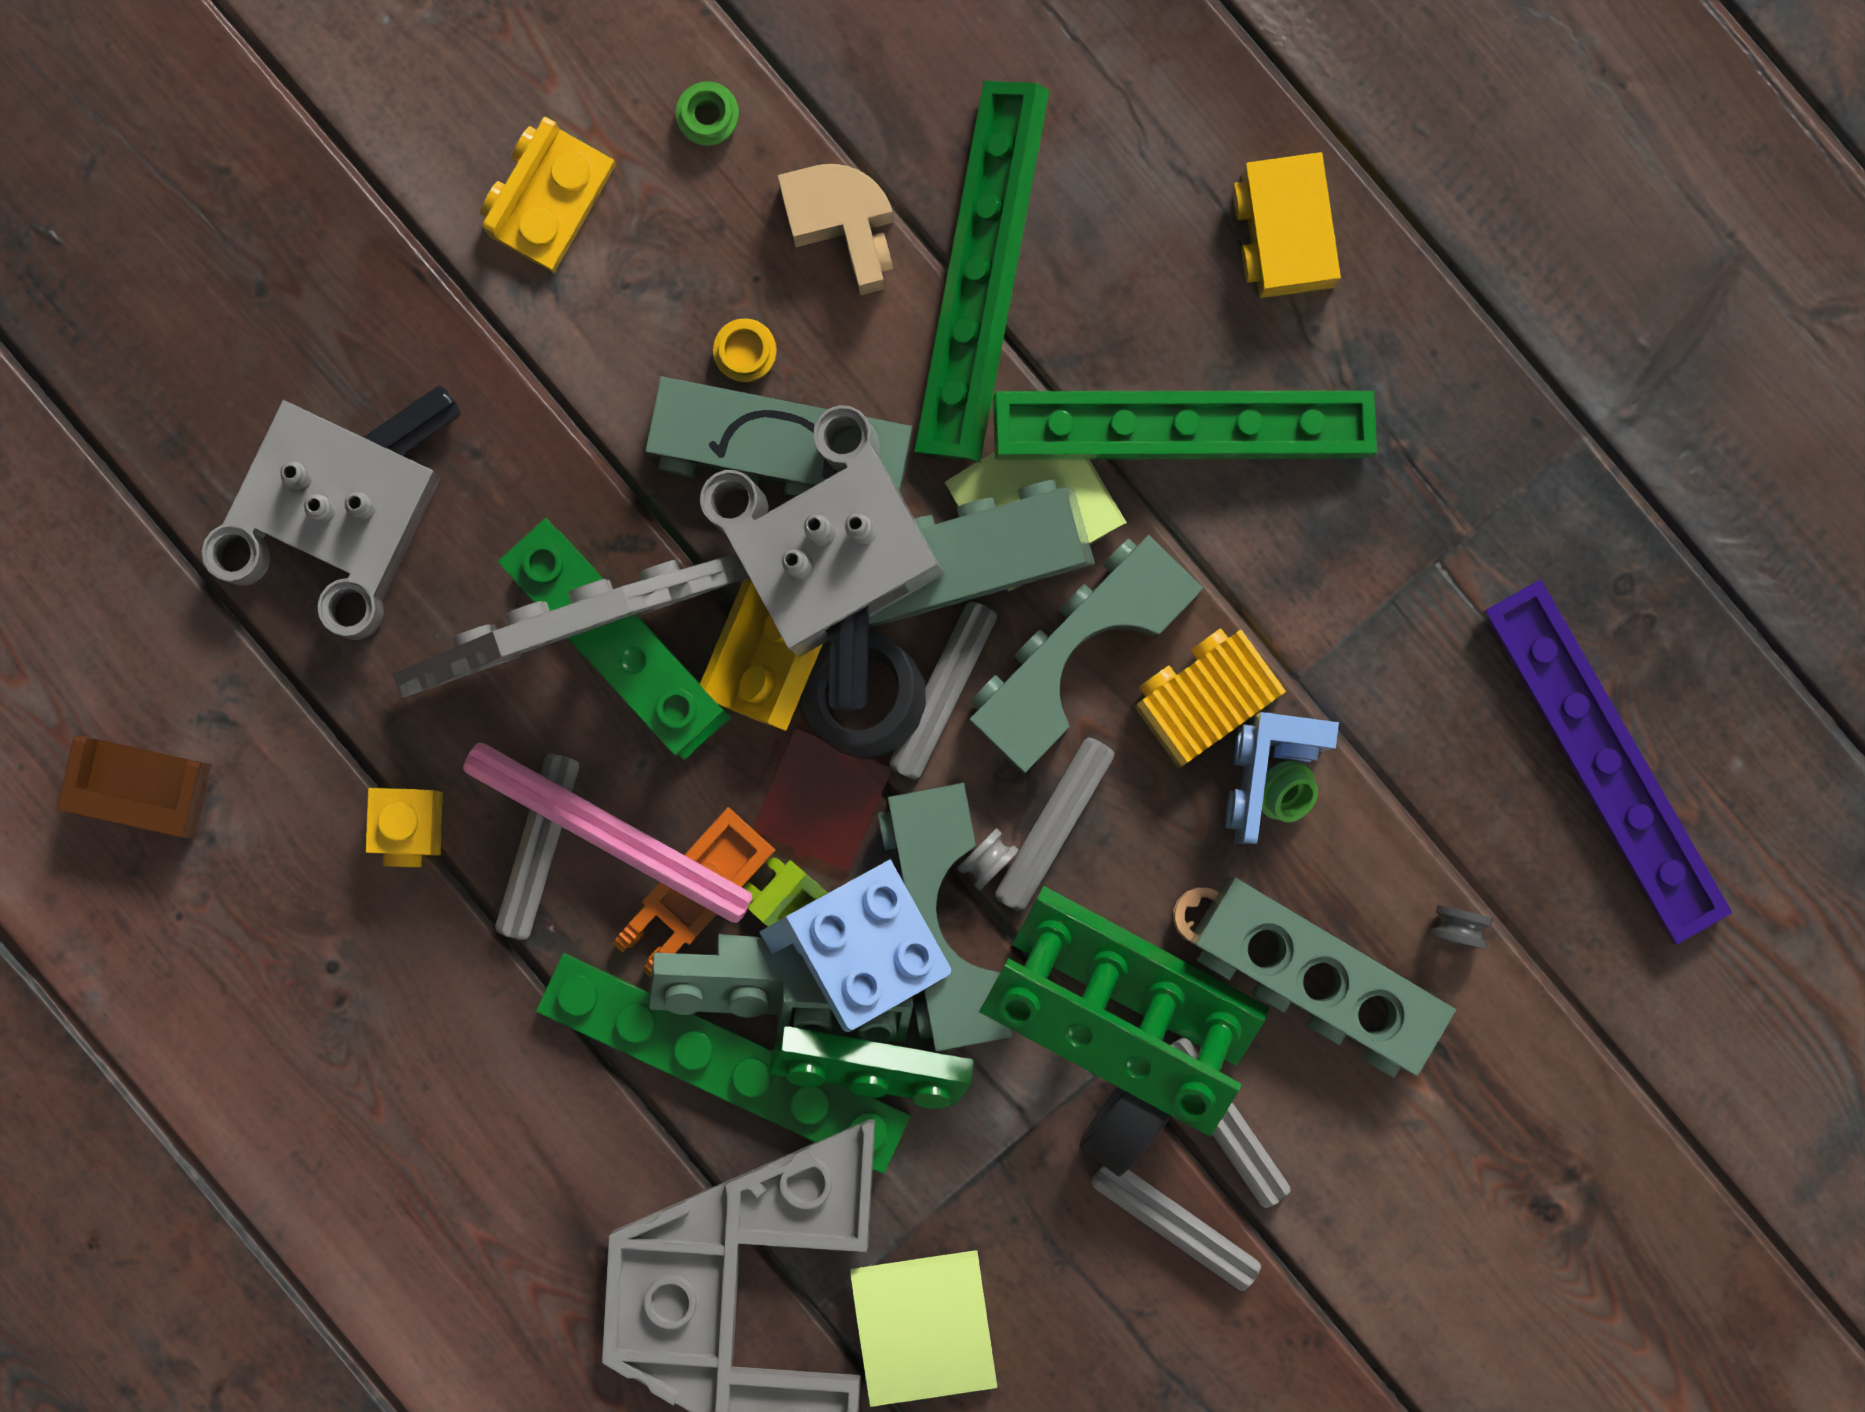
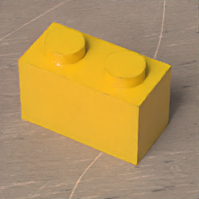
(1287, 225)

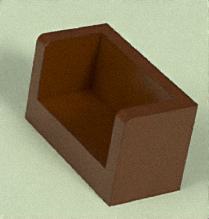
(134, 787)

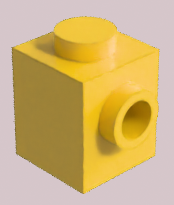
(404, 825)

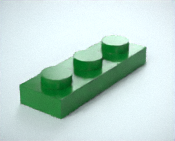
(870, 1067)

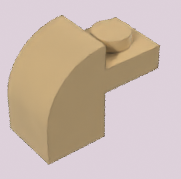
(838, 202)

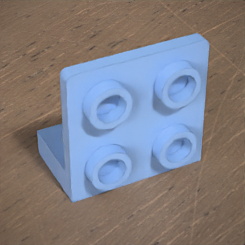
(1292, 740)
(863, 945)

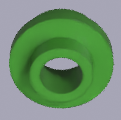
(707, 94)
(1289, 791)

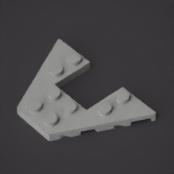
(590, 608)
(678, 1278)

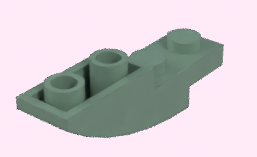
(754, 982)

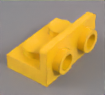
(546, 194)
(754, 667)

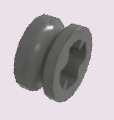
(1461, 927)

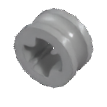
(987, 859)

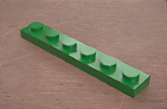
(982, 270)
(1183, 425)
(710, 1058)

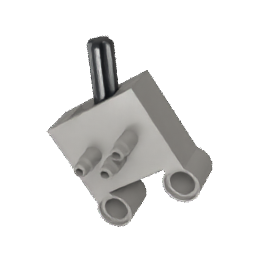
(336, 500)
(829, 553)

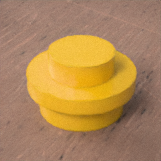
(744, 350)

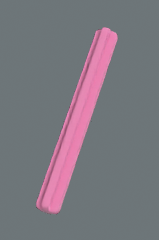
(607, 832)

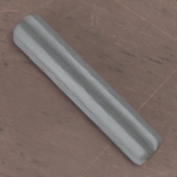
(945, 687)
(1054, 824)
(534, 857)
(1245, 1150)
(1178, 1226)

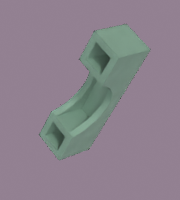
(1139, 595)
(932, 833)

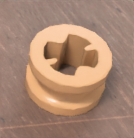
(1189, 899)

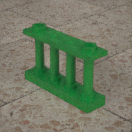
(622, 650)
(1146, 981)

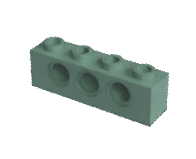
(1413, 1017)

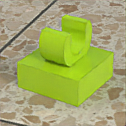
(784, 894)

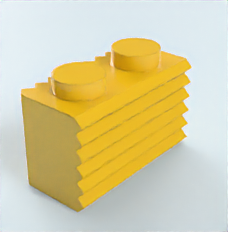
(1207, 697)

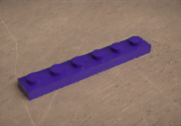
(1607, 762)

